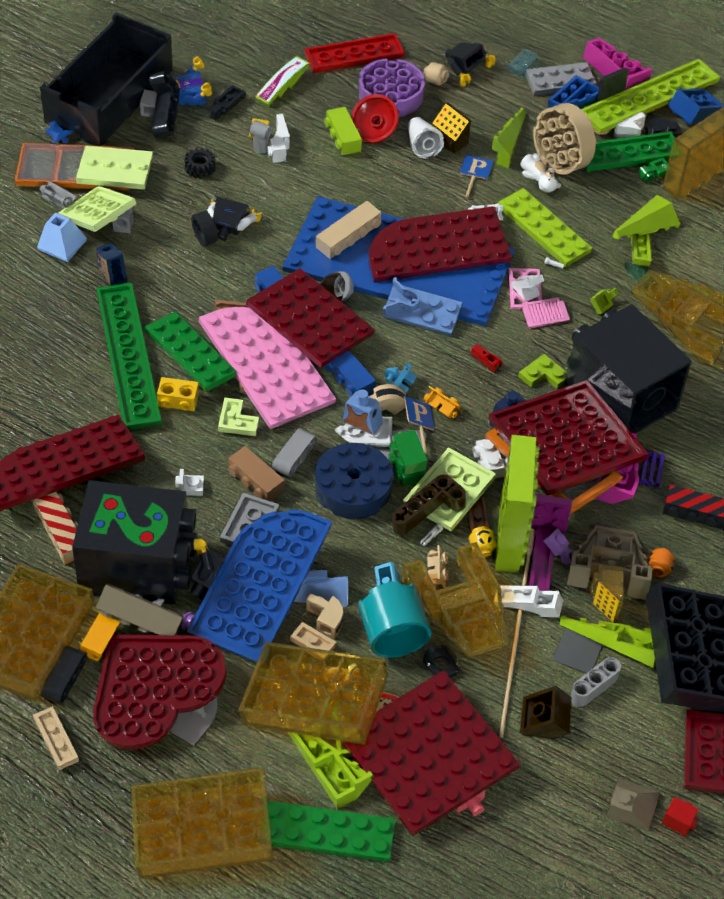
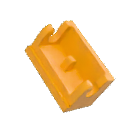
(99, 636)

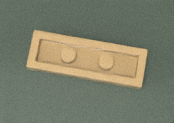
(55, 738)

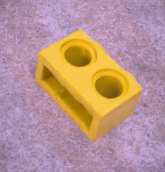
(178, 394)

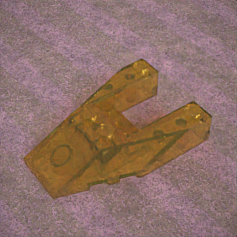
(679, 307)
(466, 612)

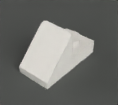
(630, 127)
(527, 286)

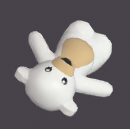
(537, 171)

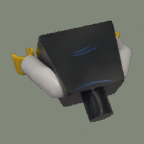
(231, 216)

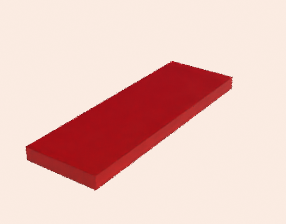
(354, 53)

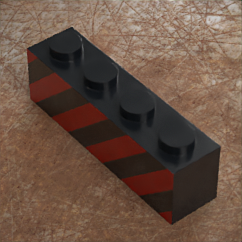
(694, 507)

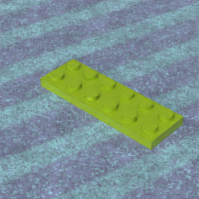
(545, 227)

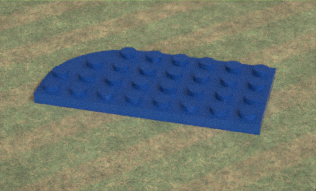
(259, 582)

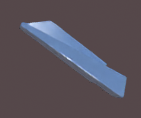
(320, 585)

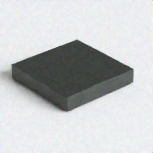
(612, 84)

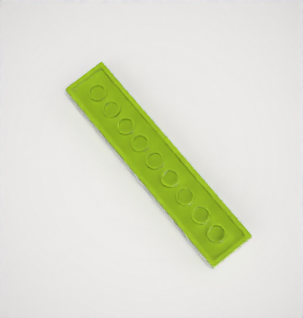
(649, 95)

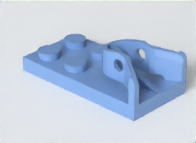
(422, 309)

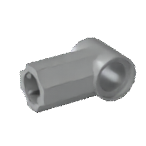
(261, 134)

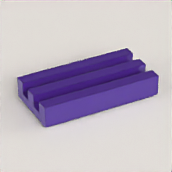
(654, 457)

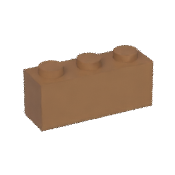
(255, 474)

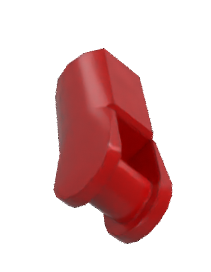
(485, 357)

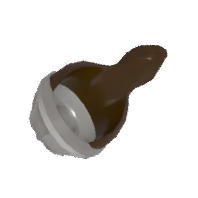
(339, 285)

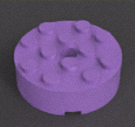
(397, 81)

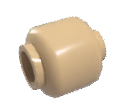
(436, 73)

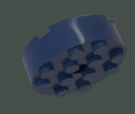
(353, 480)

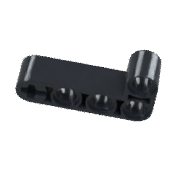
(166, 103)

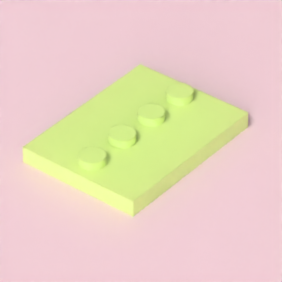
(114, 167)
(98, 208)
(465, 472)

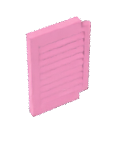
(545, 312)

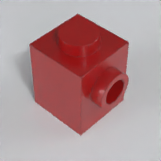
(681, 816)

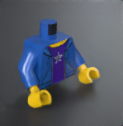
(191, 85)

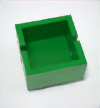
(407, 457)

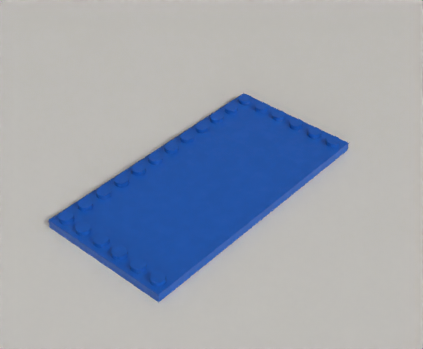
(473, 287)

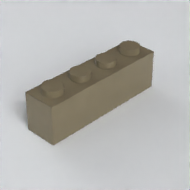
(138, 611)

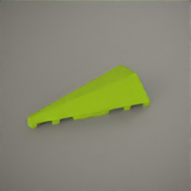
(508, 138)
(649, 219)
(616, 636)
(337, 774)

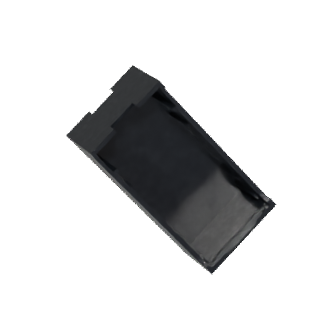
(107, 79)

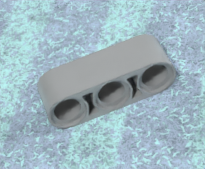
(294, 452)
(601, 675)

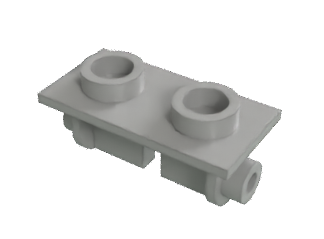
(57, 195)

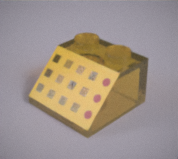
(608, 590)

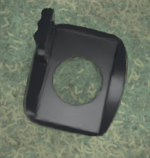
(445, 652)

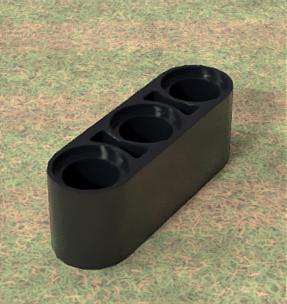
(64, 674)

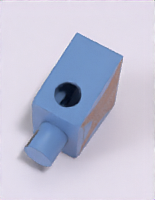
(363, 412)

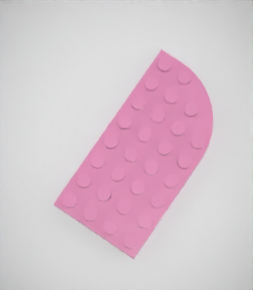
(267, 365)

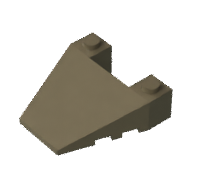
(612, 548)

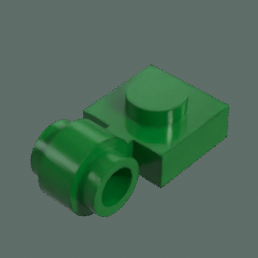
(656, 167)

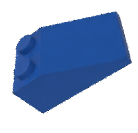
(694, 105)

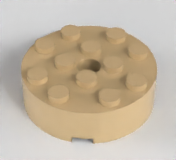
(564, 138)

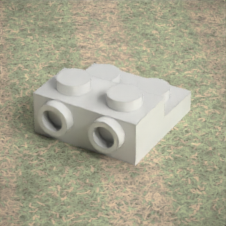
(490, 457)

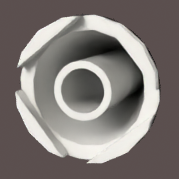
(424, 138)

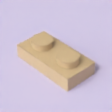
(309, 637)

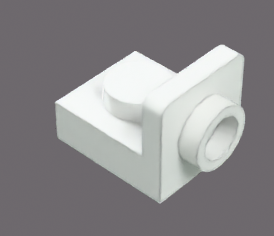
(190, 483)

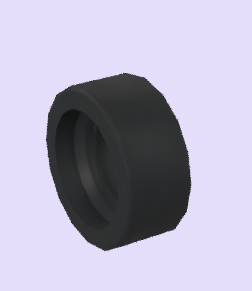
(204, 228)

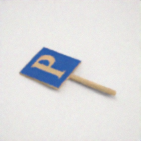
(477, 168)
(421, 415)

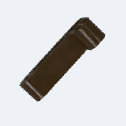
(440, 490)

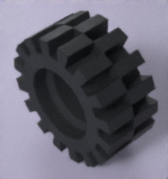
(200, 169)

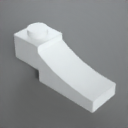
(280, 142)
(532, 600)

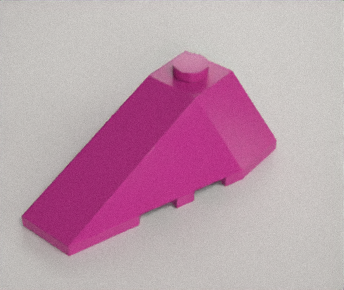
(625, 488)

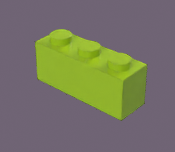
(343, 131)

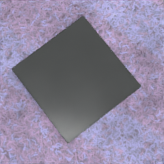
(577, 651)

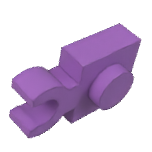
(558, 545)

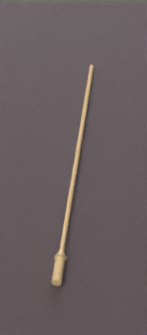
(530, 549)

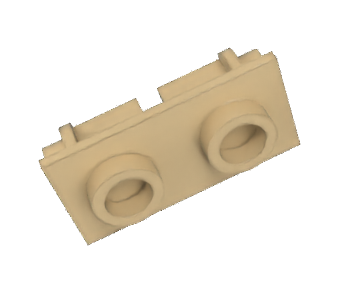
(438, 560)

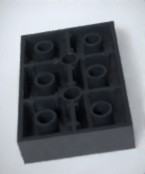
(688, 646)

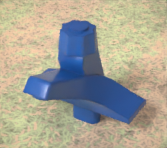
(57, 132)

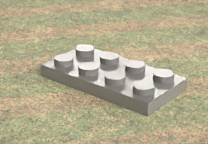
(553, 78)

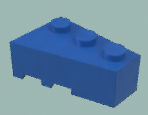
(576, 92)

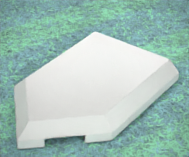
(354, 435)

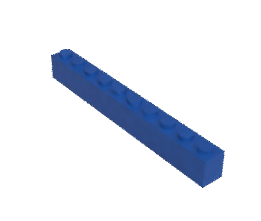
(346, 367)

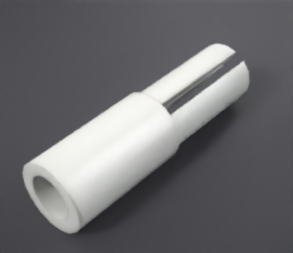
(432, 534)

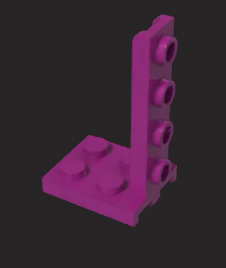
(548, 516)

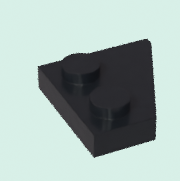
(658, 125)

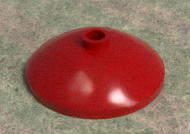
(369, 111)

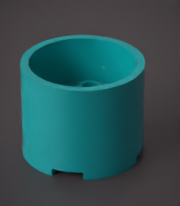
(394, 620)

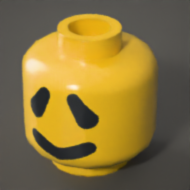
(485, 539)

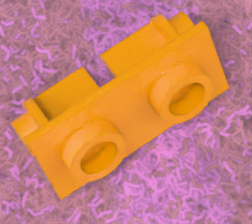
(449, 405)

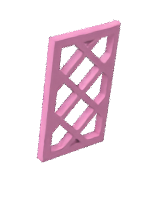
(513, 295)

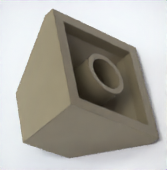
(633, 804)

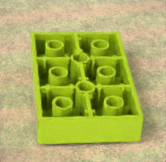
(517, 504)

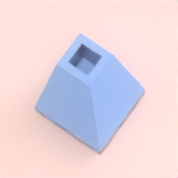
(61, 238)

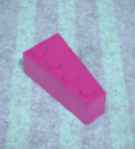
(607, 60)

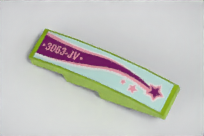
(282, 80)

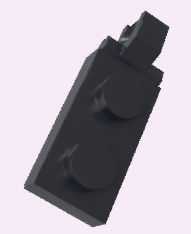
(226, 101)

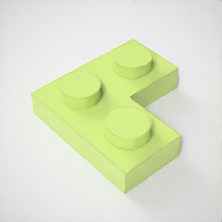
(233, 422)

